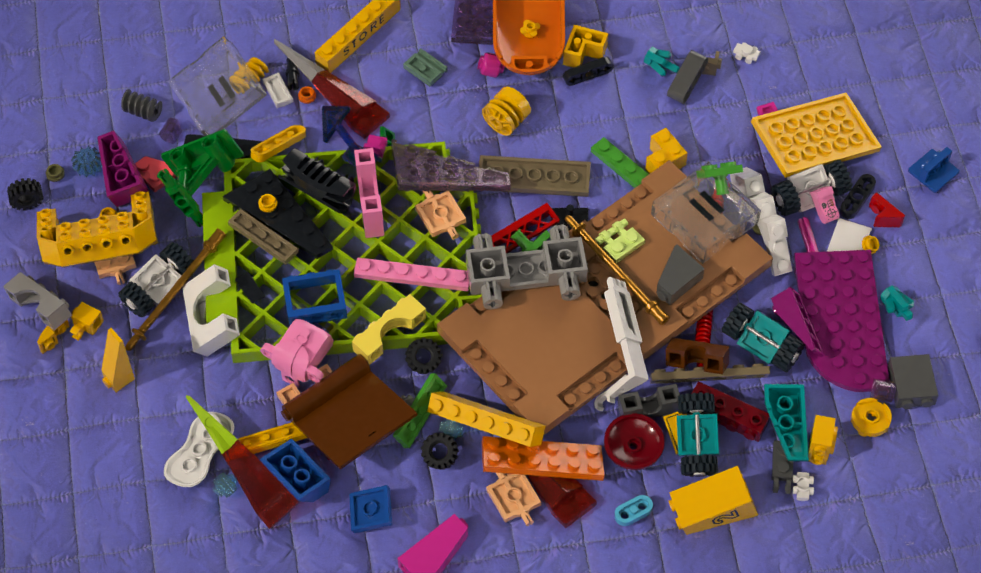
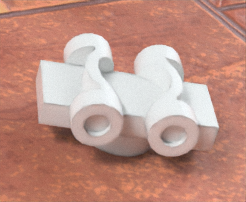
(745, 50)
(802, 488)

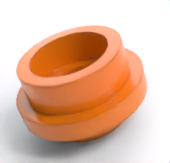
(307, 95)

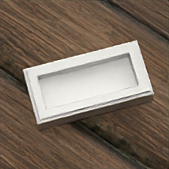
(278, 90)

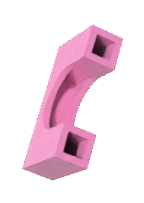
(368, 193)

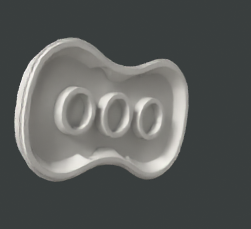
(192, 460)

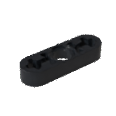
(588, 71)
(857, 204)

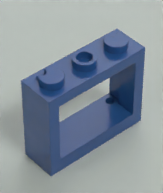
(319, 313)

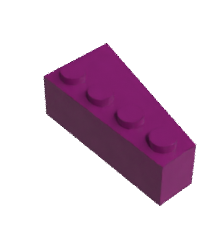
(119, 170)

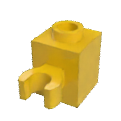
(85, 319)

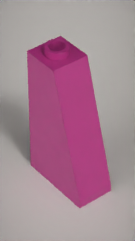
(435, 549)

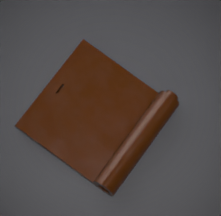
(348, 412)

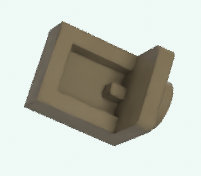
(713, 64)

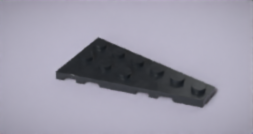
(286, 219)

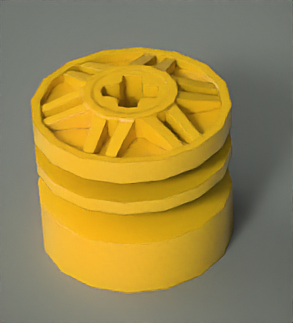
(506, 110)

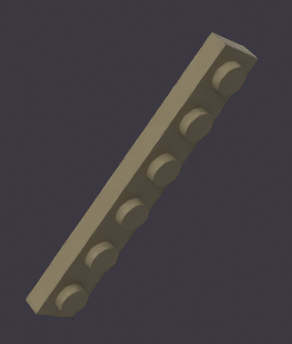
(697, 374)

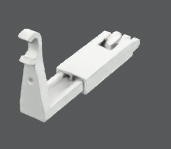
(629, 336)

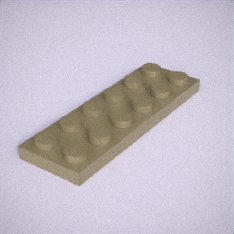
(542, 175)

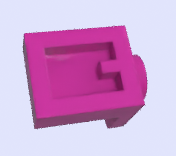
(377, 143)

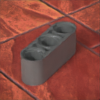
(687, 76)

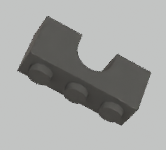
(661, 403)

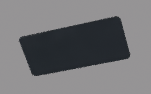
(250, 287)

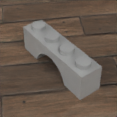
(25, 290)

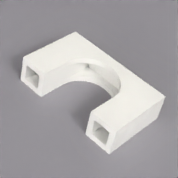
(209, 336)

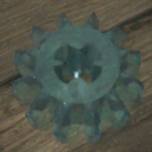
(87, 161)

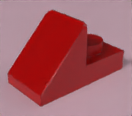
(887, 214)

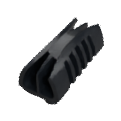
(318, 181)

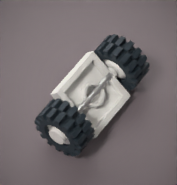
(794, 193)
(155, 279)

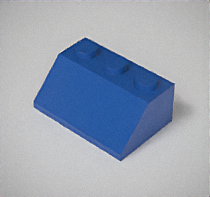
(297, 472)

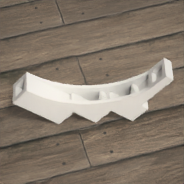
(771, 225)

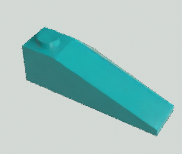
(788, 414)

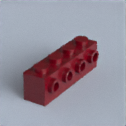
(736, 414)

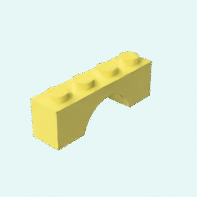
(406, 314)

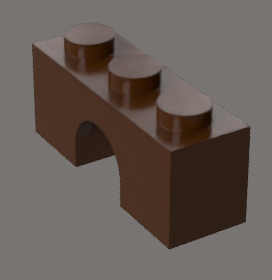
(683, 352)

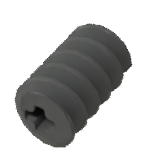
(141, 106)

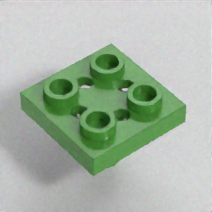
(720, 174)
(528, 245)

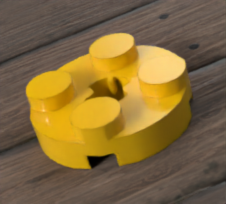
(867, 427)

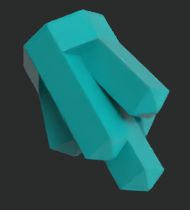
(656, 59)
(897, 302)

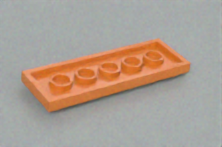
(547, 459)

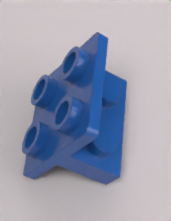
(934, 169)

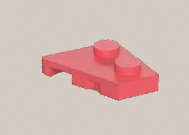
(149, 169)

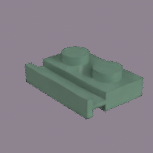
(425, 67)

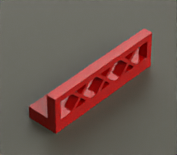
(524, 223)

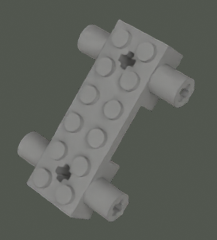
(558, 263)

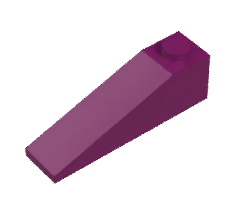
(793, 312)

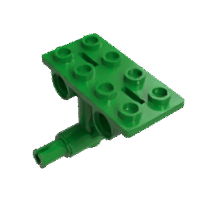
(193, 164)

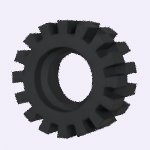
(25, 194)
(431, 347)
(428, 456)

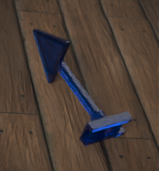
(332, 121)

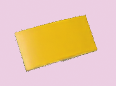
(48, 338)

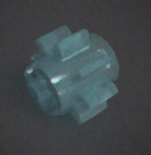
(451, 428)
(225, 484)

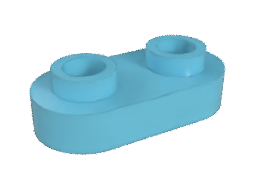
(632, 510)

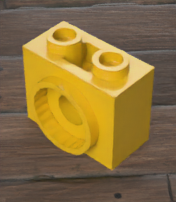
(822, 439)

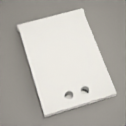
(848, 236)

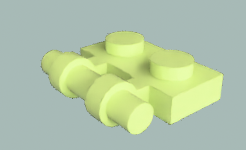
(624, 244)

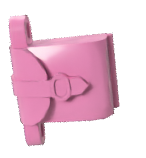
(299, 352)

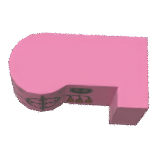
(825, 204)

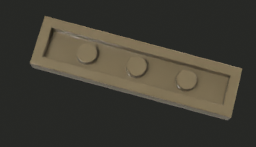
(263, 236)

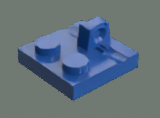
(370, 509)

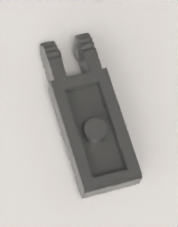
(781, 468)

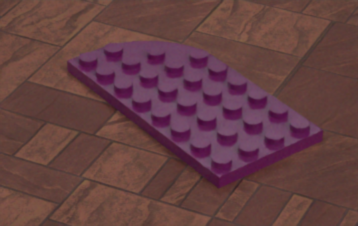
(845, 315)

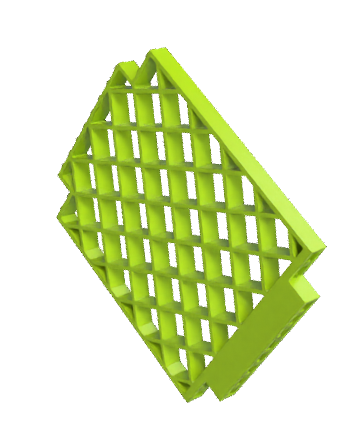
(218, 213)

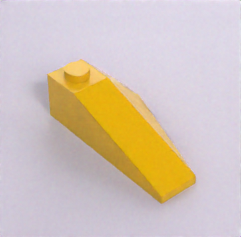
(116, 364)

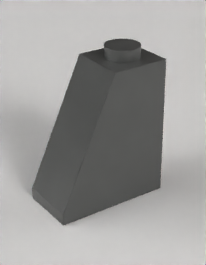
(678, 275)

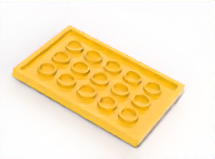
(815, 134)

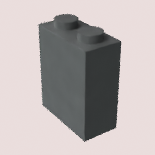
(913, 381)

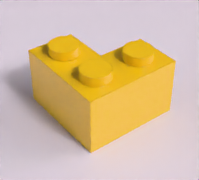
(584, 43)
(665, 148)

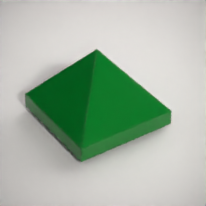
(384, 132)

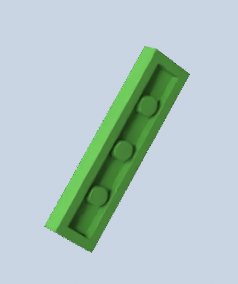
(619, 162)
(409, 431)

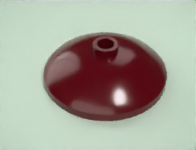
(637, 431)

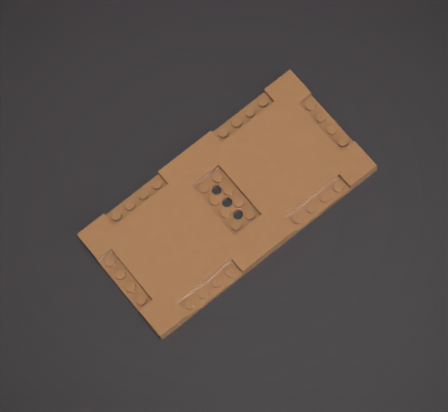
(560, 354)

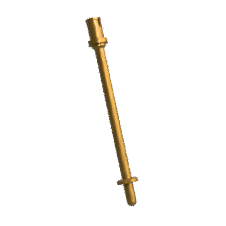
(209, 246)
(652, 307)

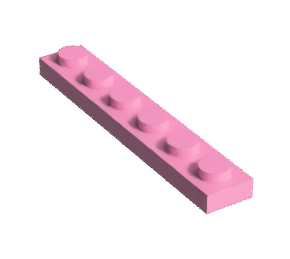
(411, 274)

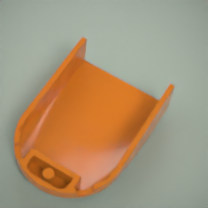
(526, 54)

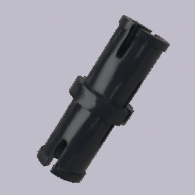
(292, 75)

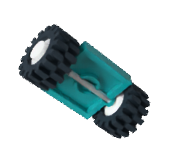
(763, 337)
(697, 434)

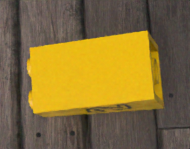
(713, 502)

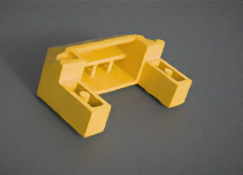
(99, 237)

